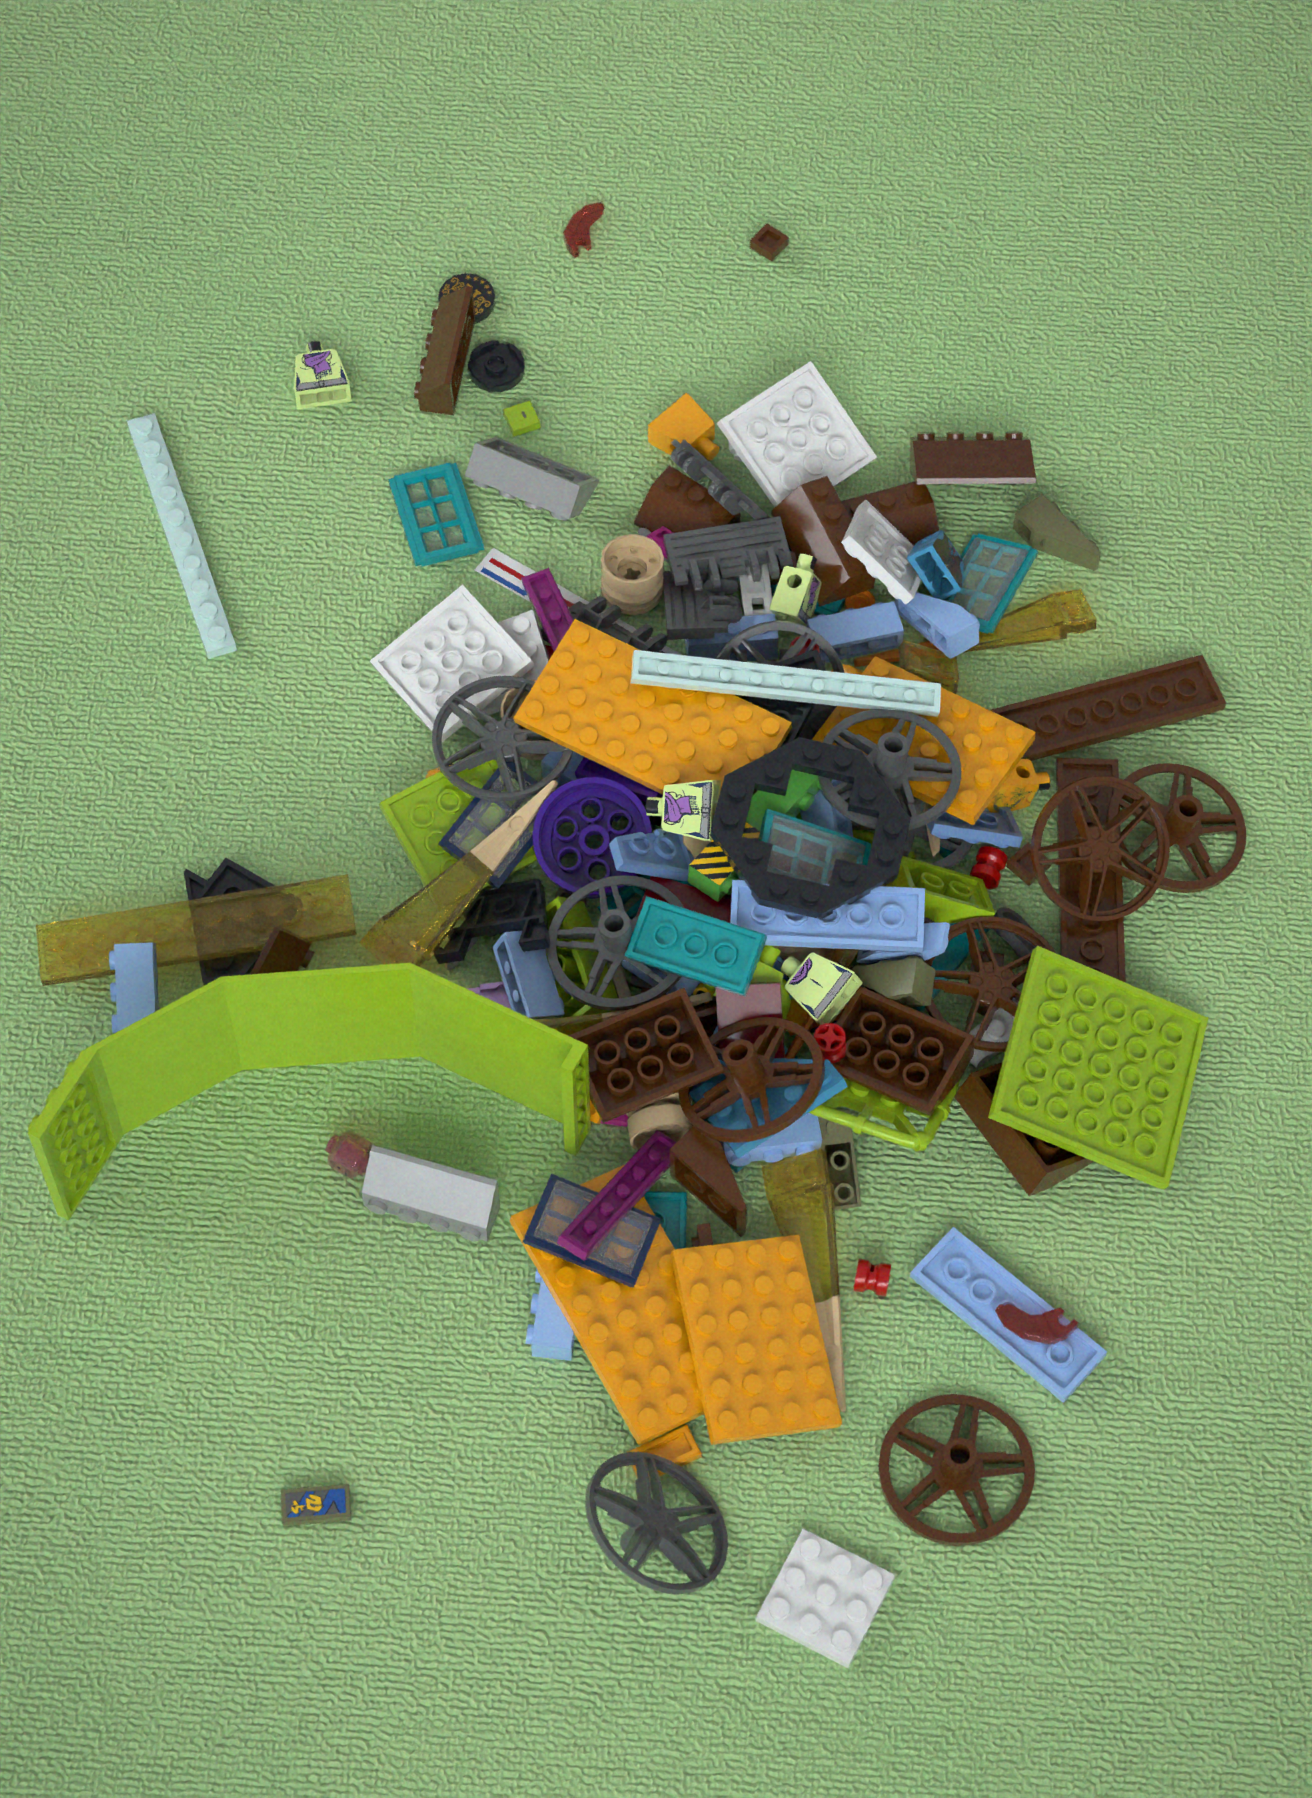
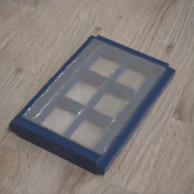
(483, 818)
(616, 1257)

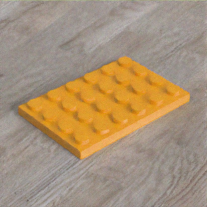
(983, 739)
(755, 1339)

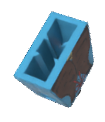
(935, 560)

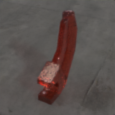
(579, 225)
(1038, 1328)

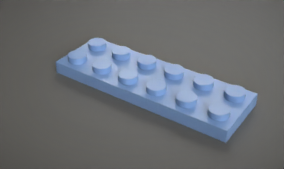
(879, 921)
(976, 1284)

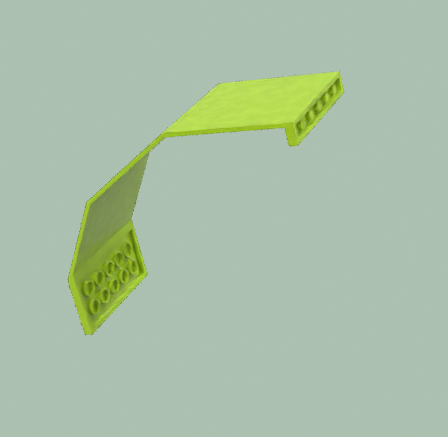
(298, 1022)

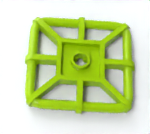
(884, 1108)

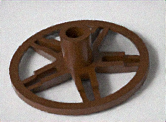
(1184, 826)
(1099, 848)
(989, 984)
(750, 1074)
(956, 1468)

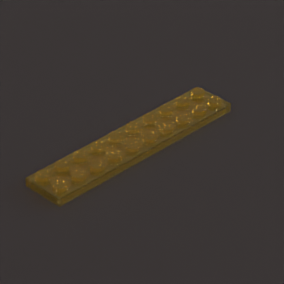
(197, 927)

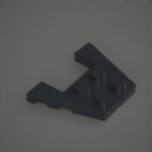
(501, 910)

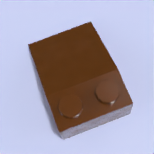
(705, 1172)

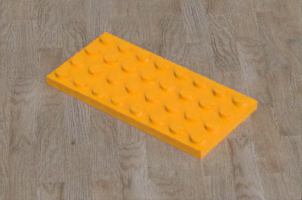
(639, 729)
(628, 1333)

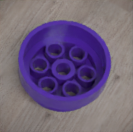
(568, 805)

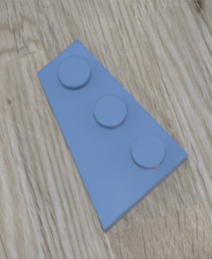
(991, 828)
(652, 854)

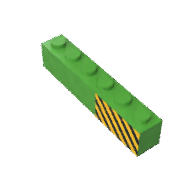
(711, 870)

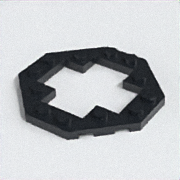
(848, 879)

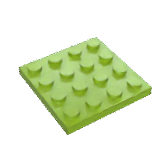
(428, 811)

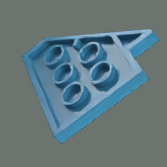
(779, 1102)

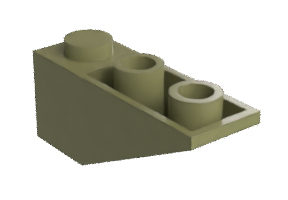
(1051, 532)
(903, 981)
(840, 1153)

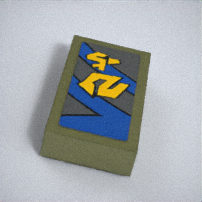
(315, 1505)

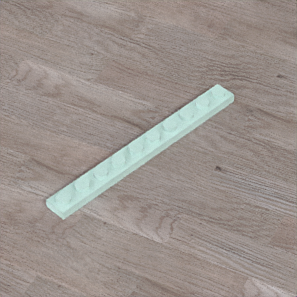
(181, 536)
(784, 683)

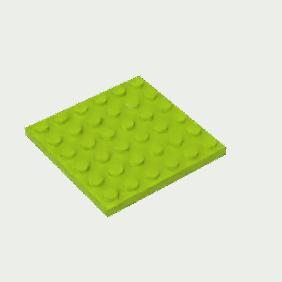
(1099, 1068)

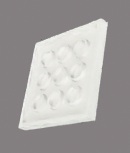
(796, 435)
(446, 652)

